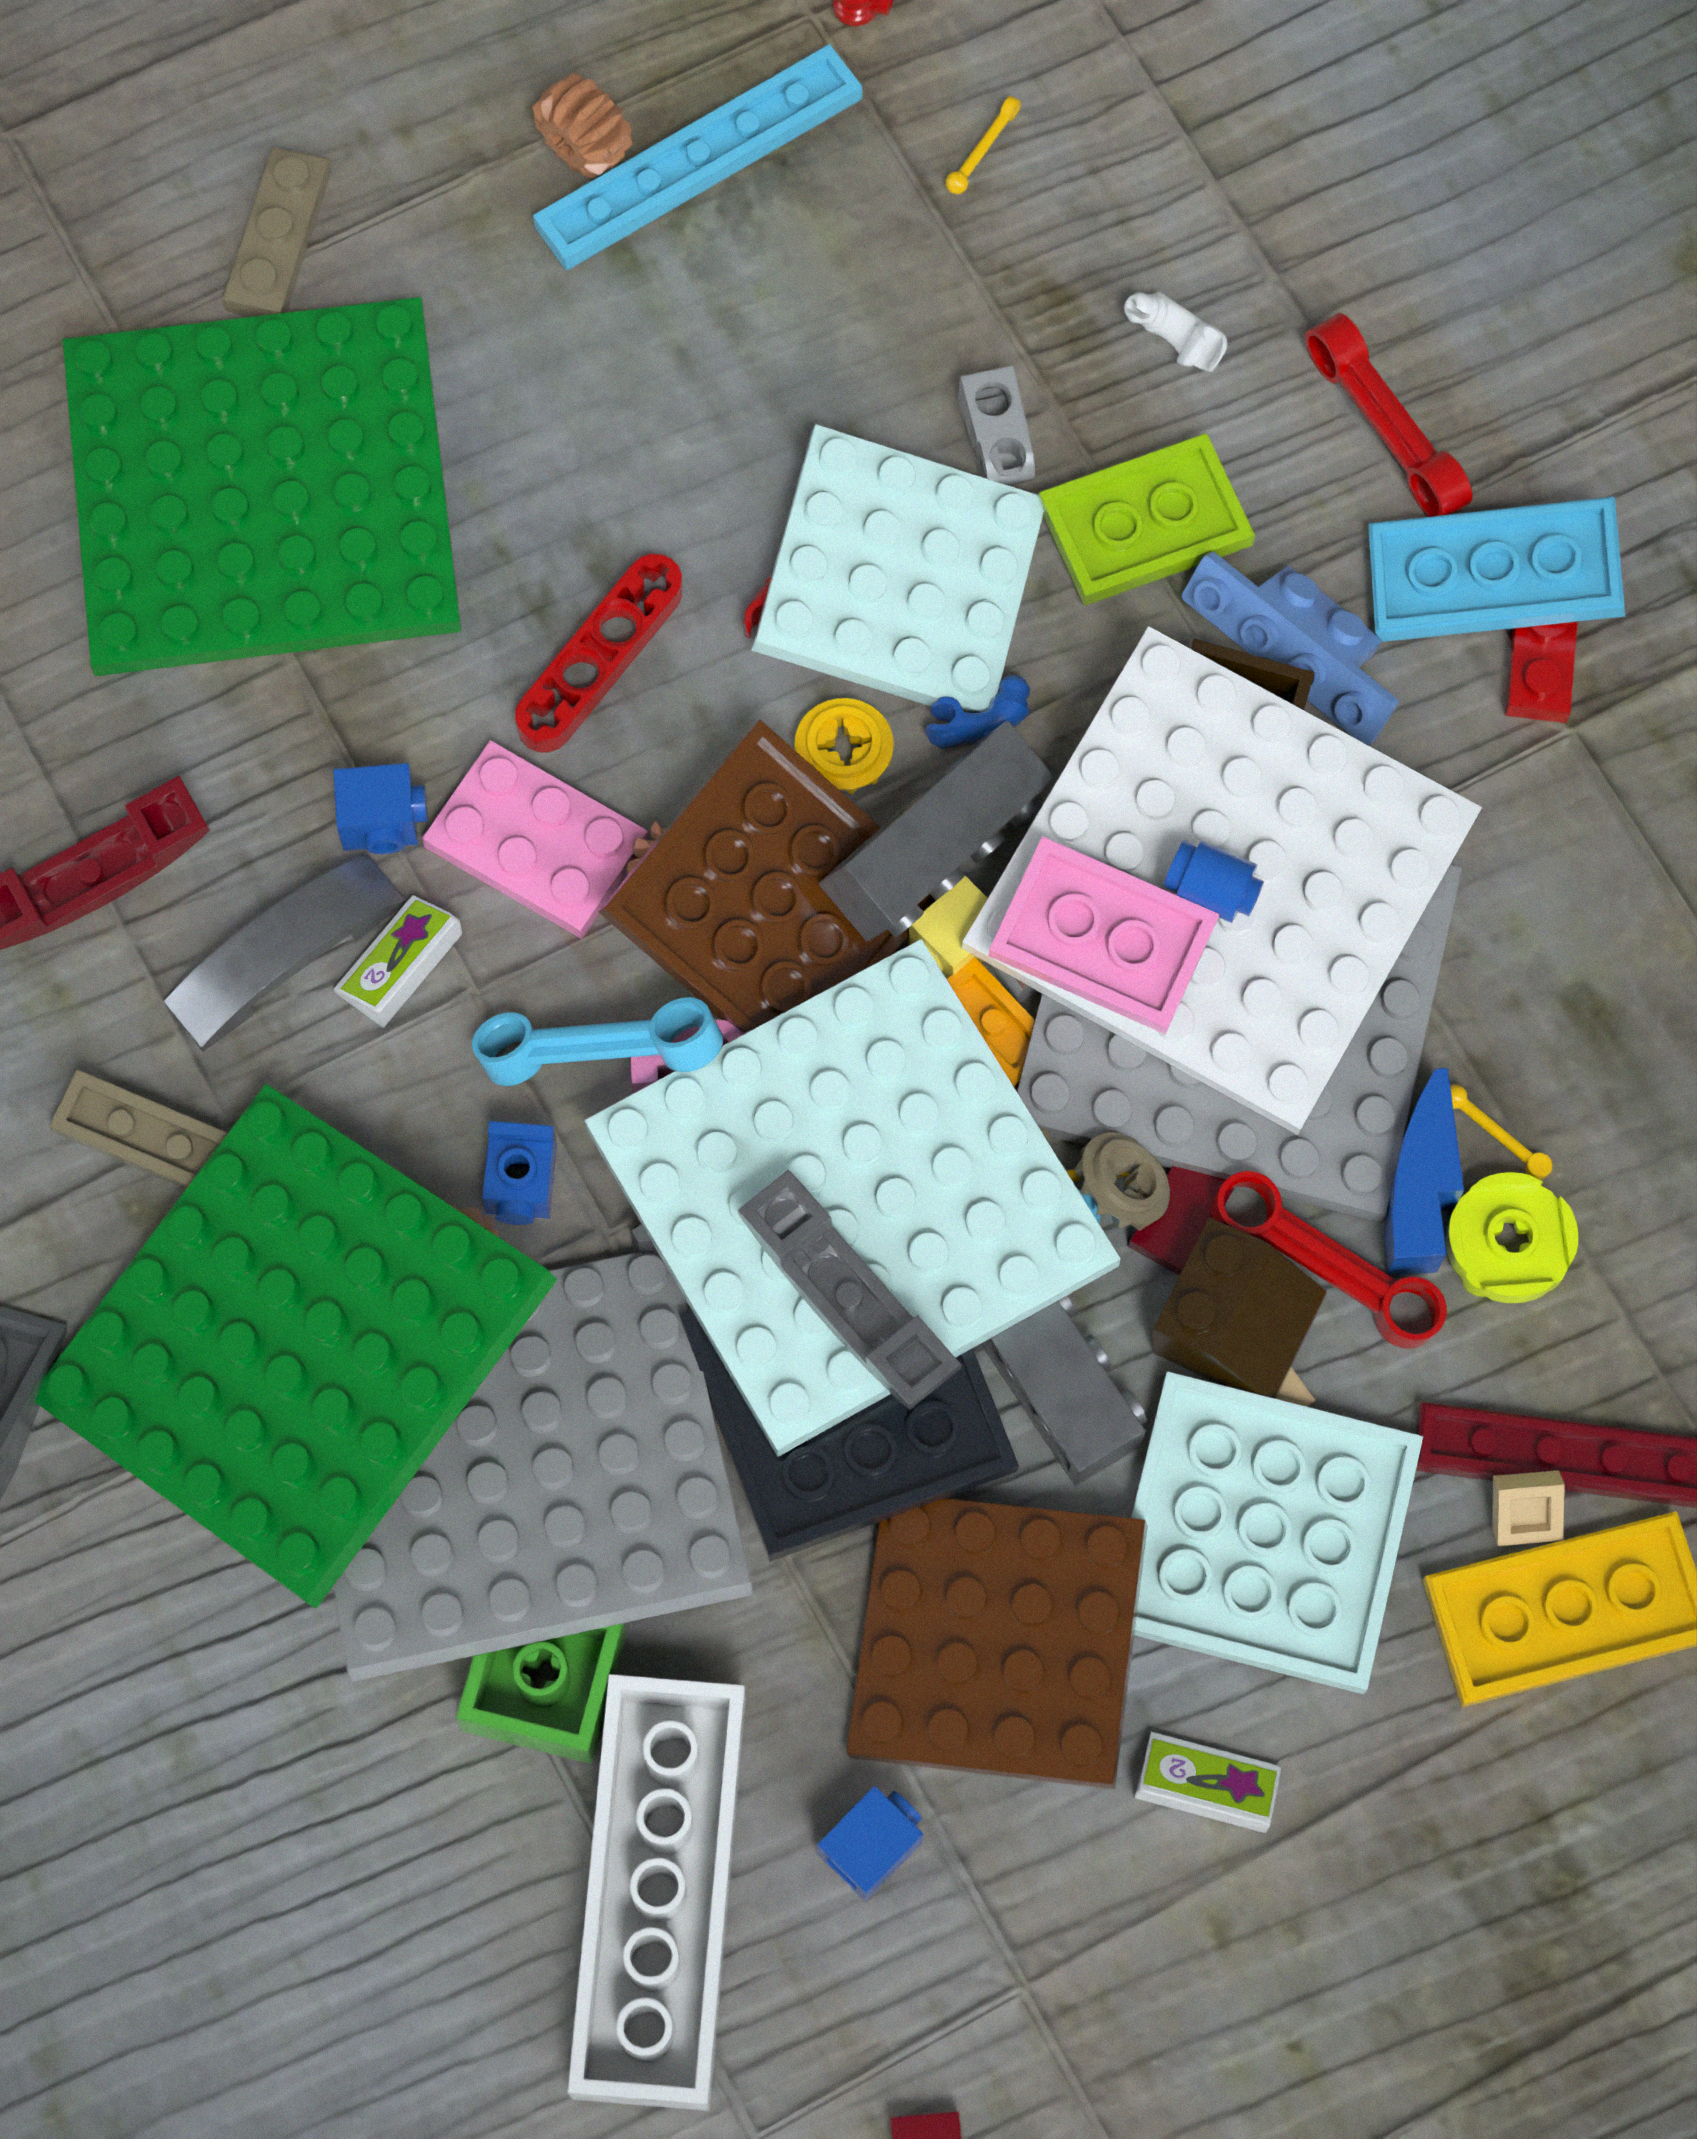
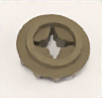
(1146, 1186)

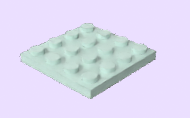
(899, 573)
(1270, 1531)

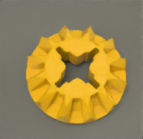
(862, 726)

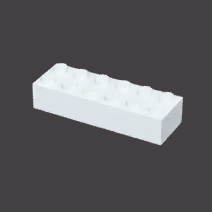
(658, 1893)

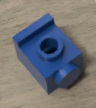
(519, 1146)

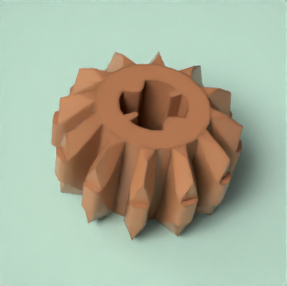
(582, 125)

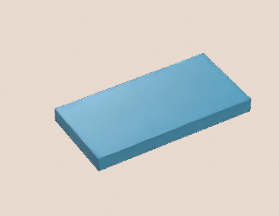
(1496, 569)

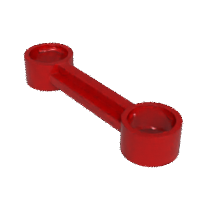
(1432, 476)
(1333, 1261)

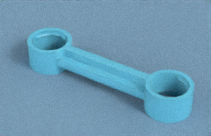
(597, 1041)

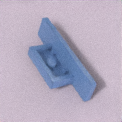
(1302, 628)

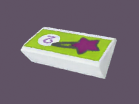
(399, 959)
(1208, 1782)

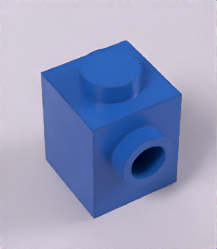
(378, 808)
(872, 1841)

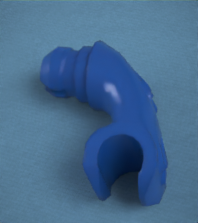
(968, 728)

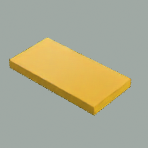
(1566, 1608)

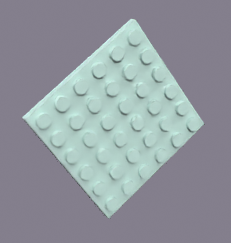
(901, 1137)

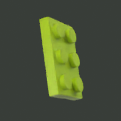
(1145, 519)

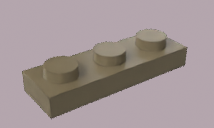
(277, 233)
(135, 1129)

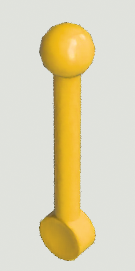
(957, 181)
(1536, 1164)

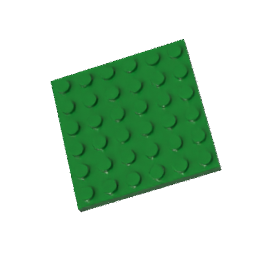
(259, 486)
(293, 1343)

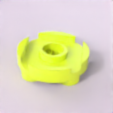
(1534, 1211)

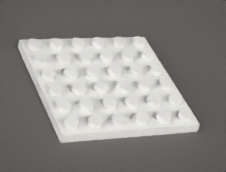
(1336, 835)

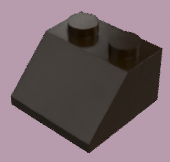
(1237, 1312)

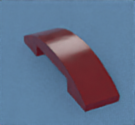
(102, 866)

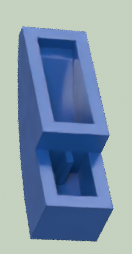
(1424, 1183)

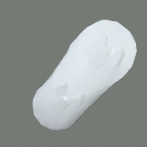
(1193, 338)

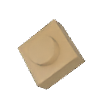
(1528, 1508)

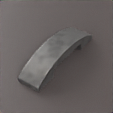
(279, 945)
(846, 1292)

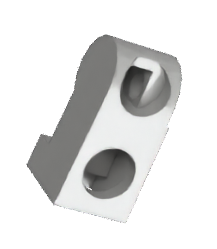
(997, 425)

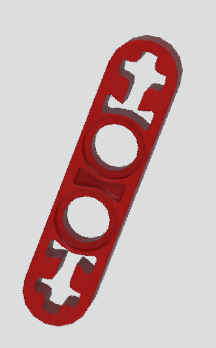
(592, 648)

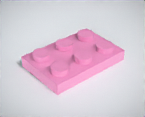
(534, 839)
(1103, 935)

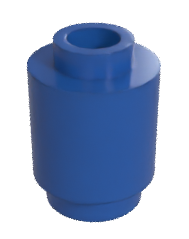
(1214, 879)

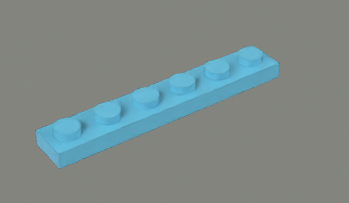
(697, 157)

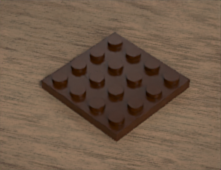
(735, 889)
(999, 1642)

